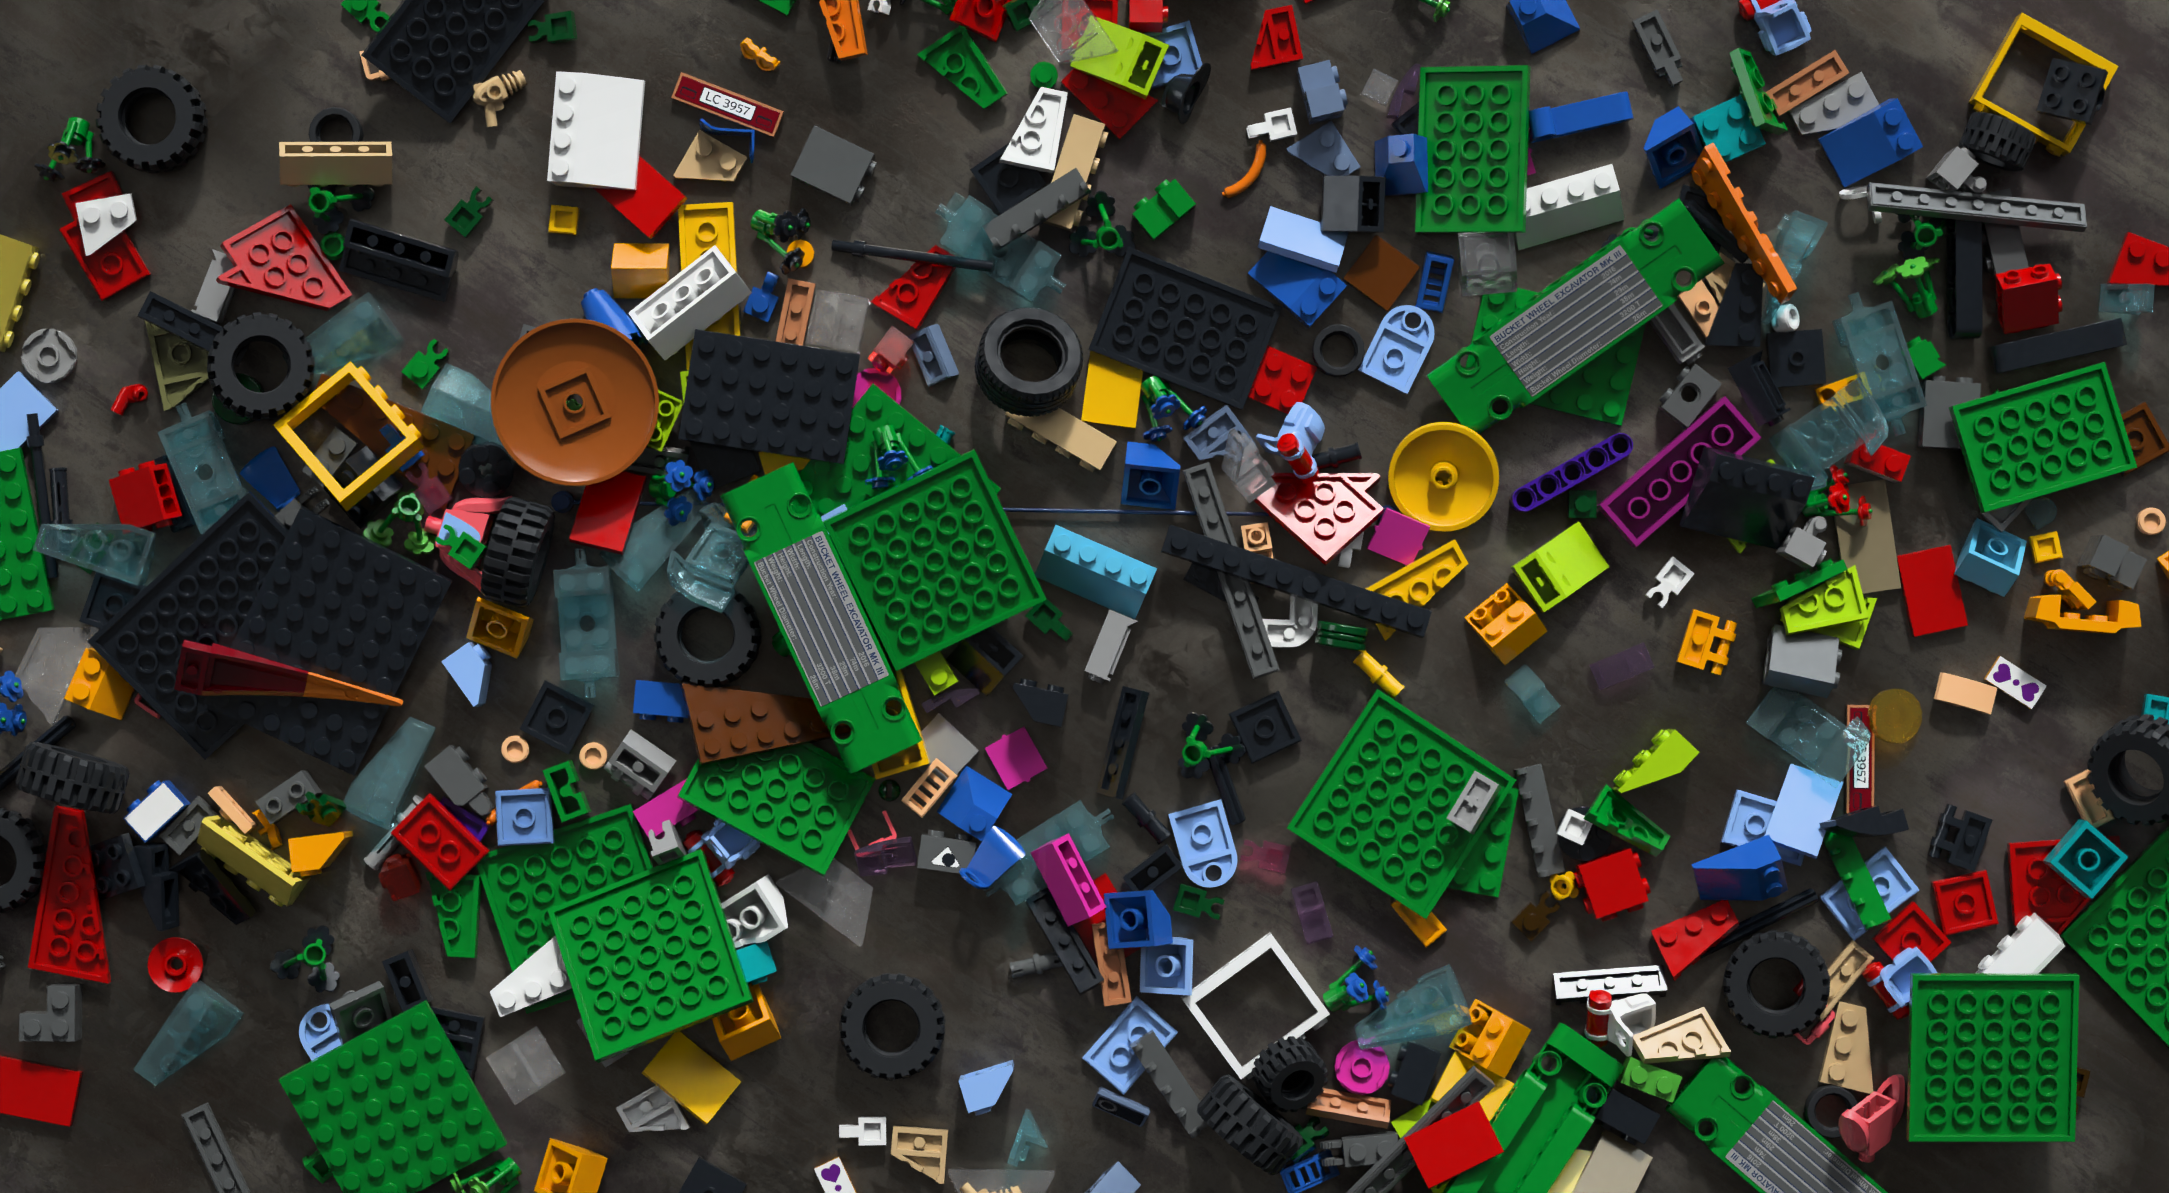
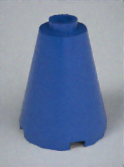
(602, 308)

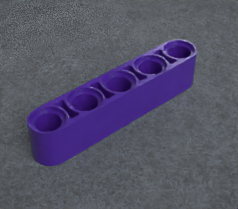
(1584, 469)

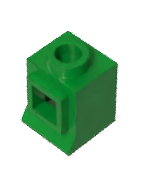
(1924, 357)

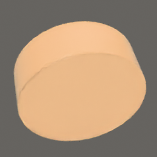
(2150, 521)
(515, 749)
(593, 756)

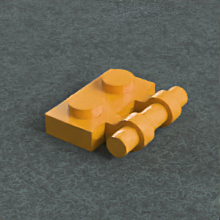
(2072, 592)
(1699, 638)

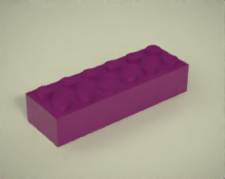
(1666, 479)

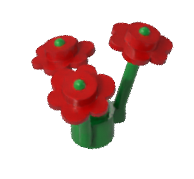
(1838, 499)

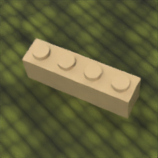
(1078, 152)
(335, 163)
(1069, 436)

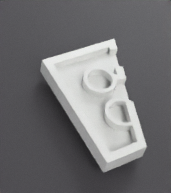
(1039, 133)
(533, 981)

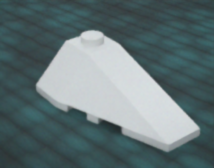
(756, 913)

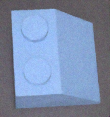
(471, 671)
(984, 1086)

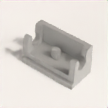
(1474, 802)
(668, 847)

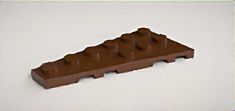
(364, 419)
(747, 723)

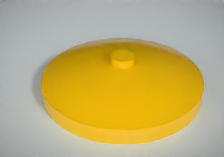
(1444, 476)

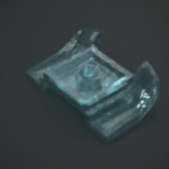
(1832, 432)
(713, 563)
(1810, 733)

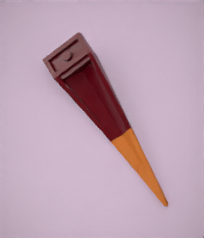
(228, 671)

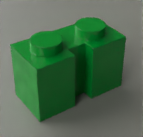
(1163, 209)
(562, 788)

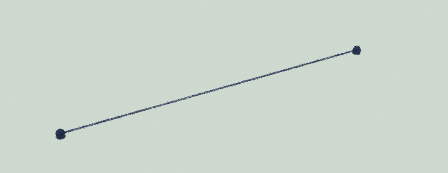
(564, 502)

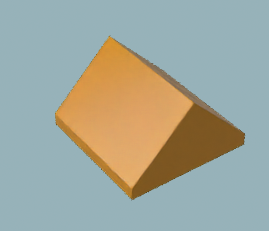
(639, 269)

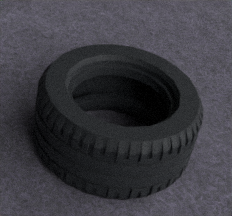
(1035, 327)

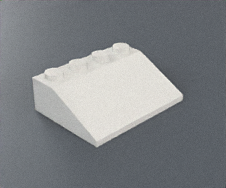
(595, 131)

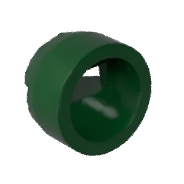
(895, 790)

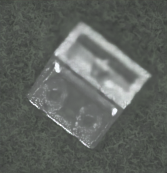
(838, 321)
(1244, 468)
(525, 1065)

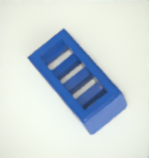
(1445, 259)
(1303, 1185)

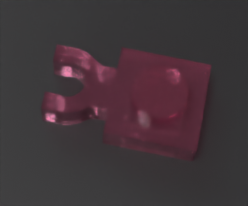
(431, 491)
(1270, 856)

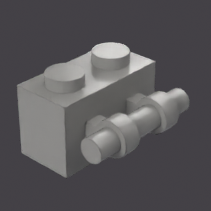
(1955, 172)
(1803, 546)
(639, 765)

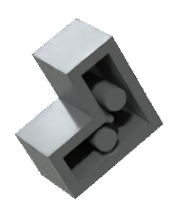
(2111, 561)
(62, 1019)

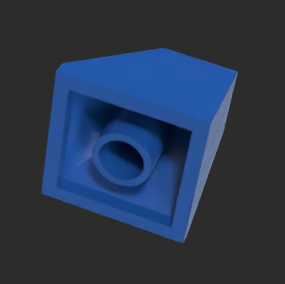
(1542, 21)
(1672, 147)
(1403, 163)
(1149, 477)
(974, 803)
(1136, 920)

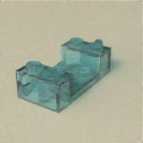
(1022, 270)
(1874, 333)
(195, 444)
(580, 593)
(1085, 830)

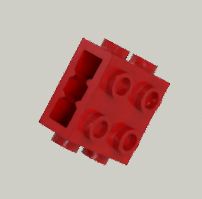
(2028, 298)
(145, 496)
(1612, 884)

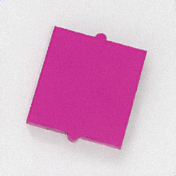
(1398, 537)
(1016, 758)

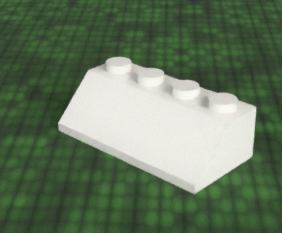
(1571, 206)
(689, 302)
(2025, 950)

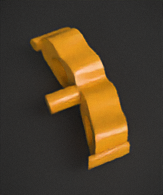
(762, 59)
(272, 830)

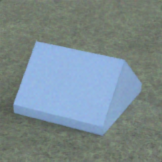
(1167, 968)

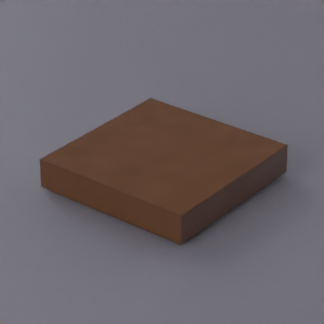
(1381, 273)
(2144, 436)

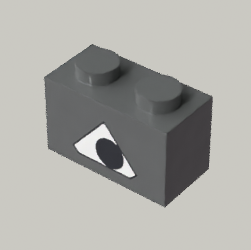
(945, 853)

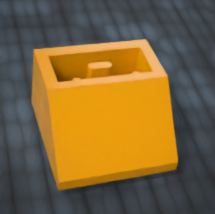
(1506, 624)
(1491, 1039)

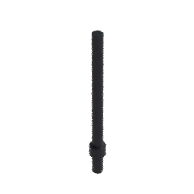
(861, 248)
(36, 442)

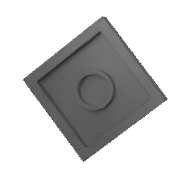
(360, 1011)

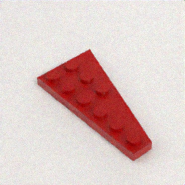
(68, 917)

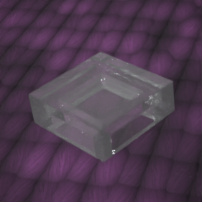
(1379, 87)

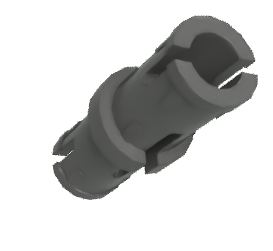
(1033, 965)

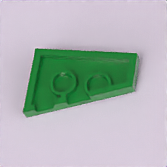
(964, 65)
(1751, 82)
(1802, 581)
(1623, 820)
(458, 914)

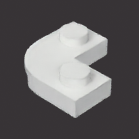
(1298, 628)

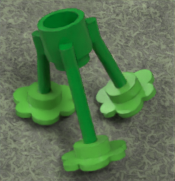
(1923, 300)
(408, 509)

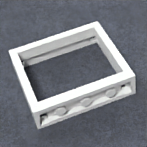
(1268, 941)

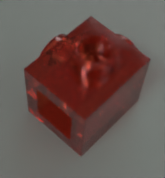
(891, 351)
(400, 876)

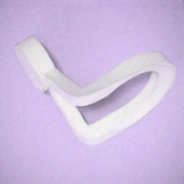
(1847, 194)

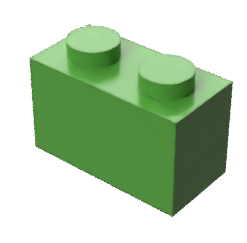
(1650, 1078)

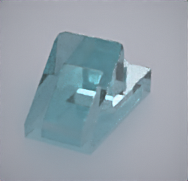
(2126, 298)
(1532, 693)
(1028, 1131)

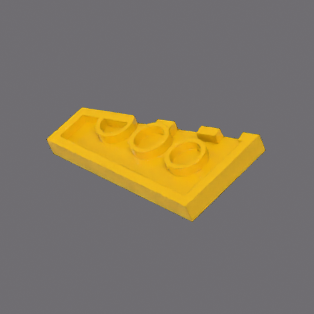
(1421, 578)

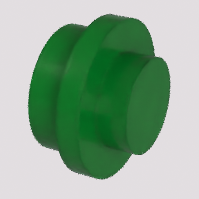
(1043, 75)
(333, 246)

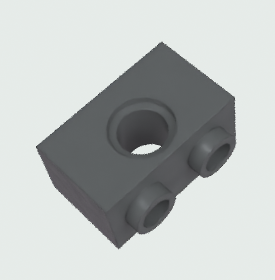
(1704, 388)
(283, 799)

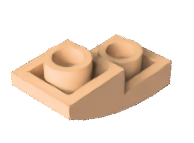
(1257, 539)
(1965, 693)

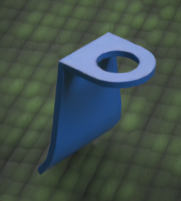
(730, 132)
(271, 478)
(993, 858)

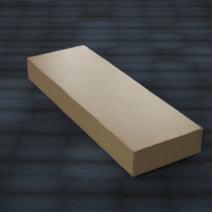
(1844, 973)

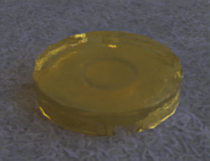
(1894, 715)

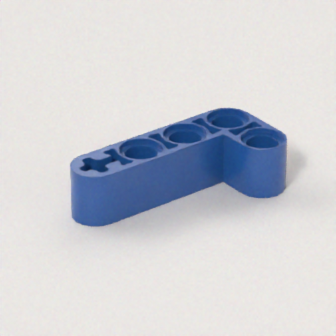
(1577, 117)

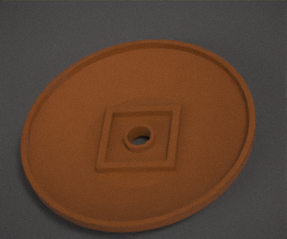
(615, 393)

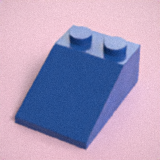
(1870, 142)
(1297, 285)
(1742, 873)

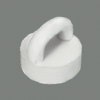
(1786, 319)

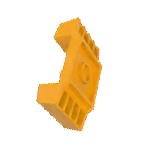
(2118, 615)

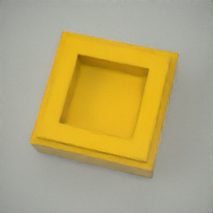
(563, 220)
(2045, 547)

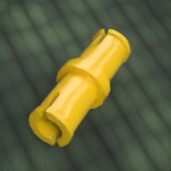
(1378, 674)

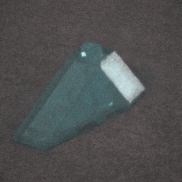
(1793, 244)
(353, 335)
(461, 402)
(652, 543)
(110, 549)
(386, 779)
(1425, 1011)
(190, 1030)

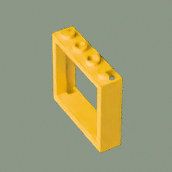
(2058, 43)
(381, 469)

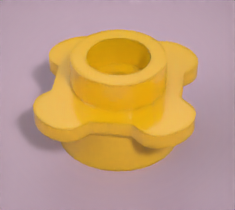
(1557, 889)

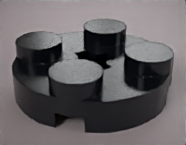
(489, 484)
(1592, 848)

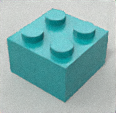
(1729, 129)
(2085, 858)

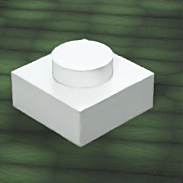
(1574, 827)

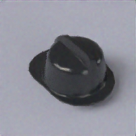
(1184, 91)

